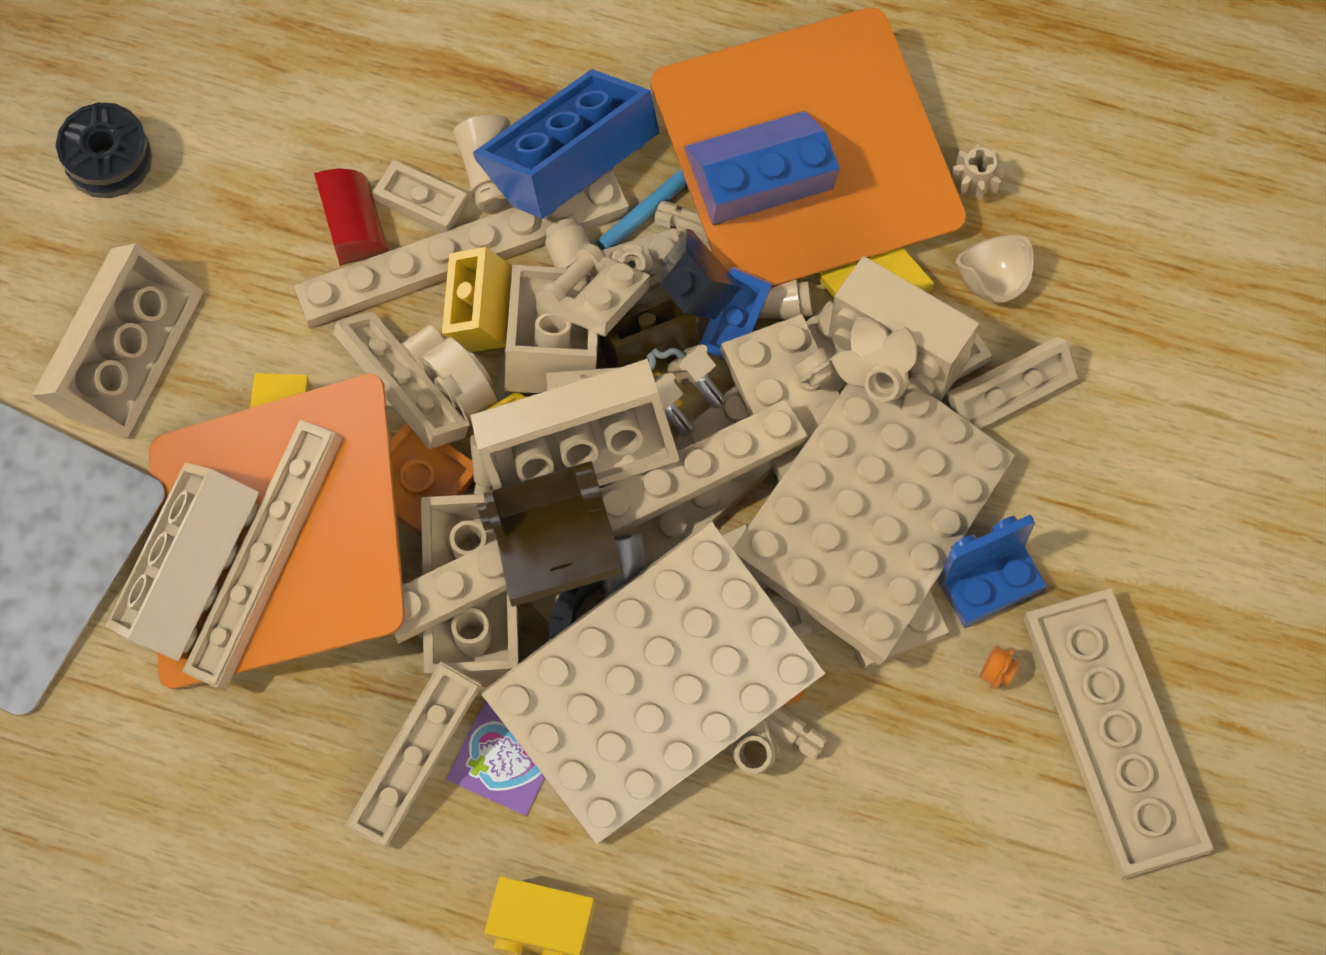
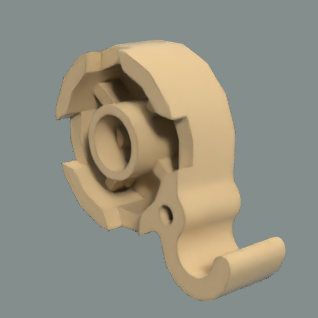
(453, 371)

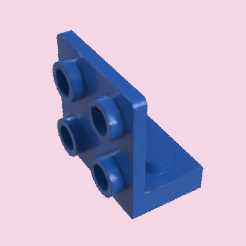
(991, 571)

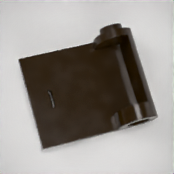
(551, 533)

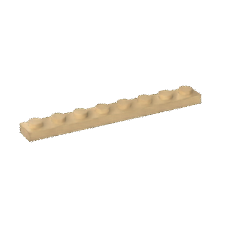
(427, 260)

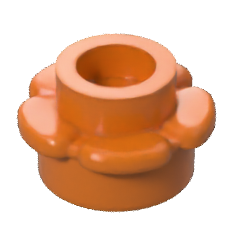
(999, 667)

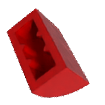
(351, 214)

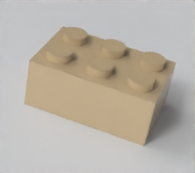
(940, 331)

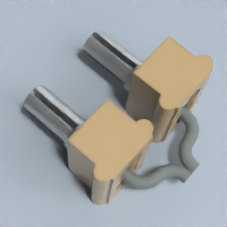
(690, 368)

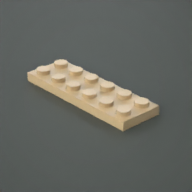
(1117, 734)

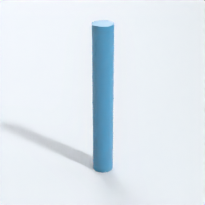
(642, 211)

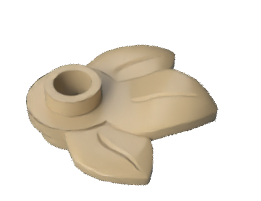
(875, 353)

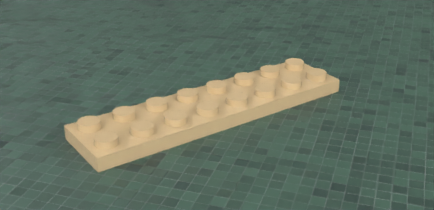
(764, 376)

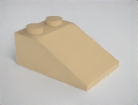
(539, 339)

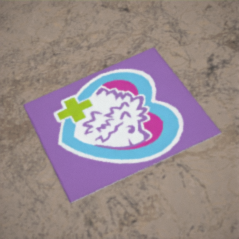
(496, 764)

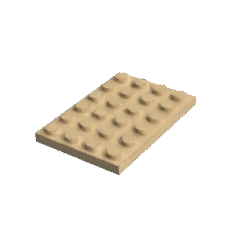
(872, 513)
(653, 682)

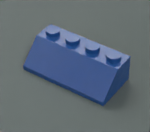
(569, 142)

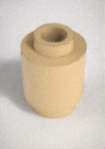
(564, 241)

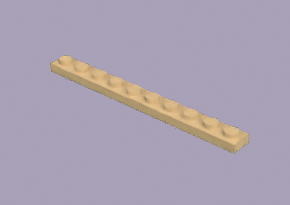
(628, 504)

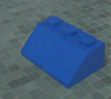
(763, 166)

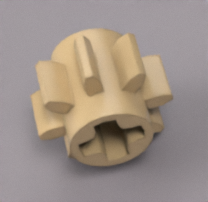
(978, 171)

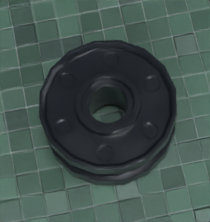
(98, 128)

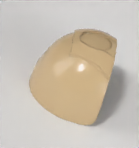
(997, 267)

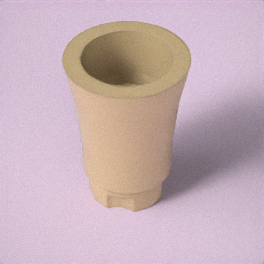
(470, 136)

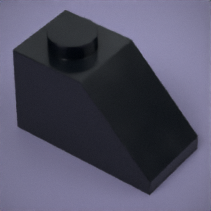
(696, 278)

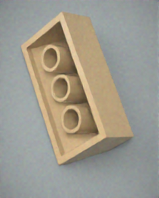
(119, 341)
(599, 419)
(183, 561)
(487, 636)

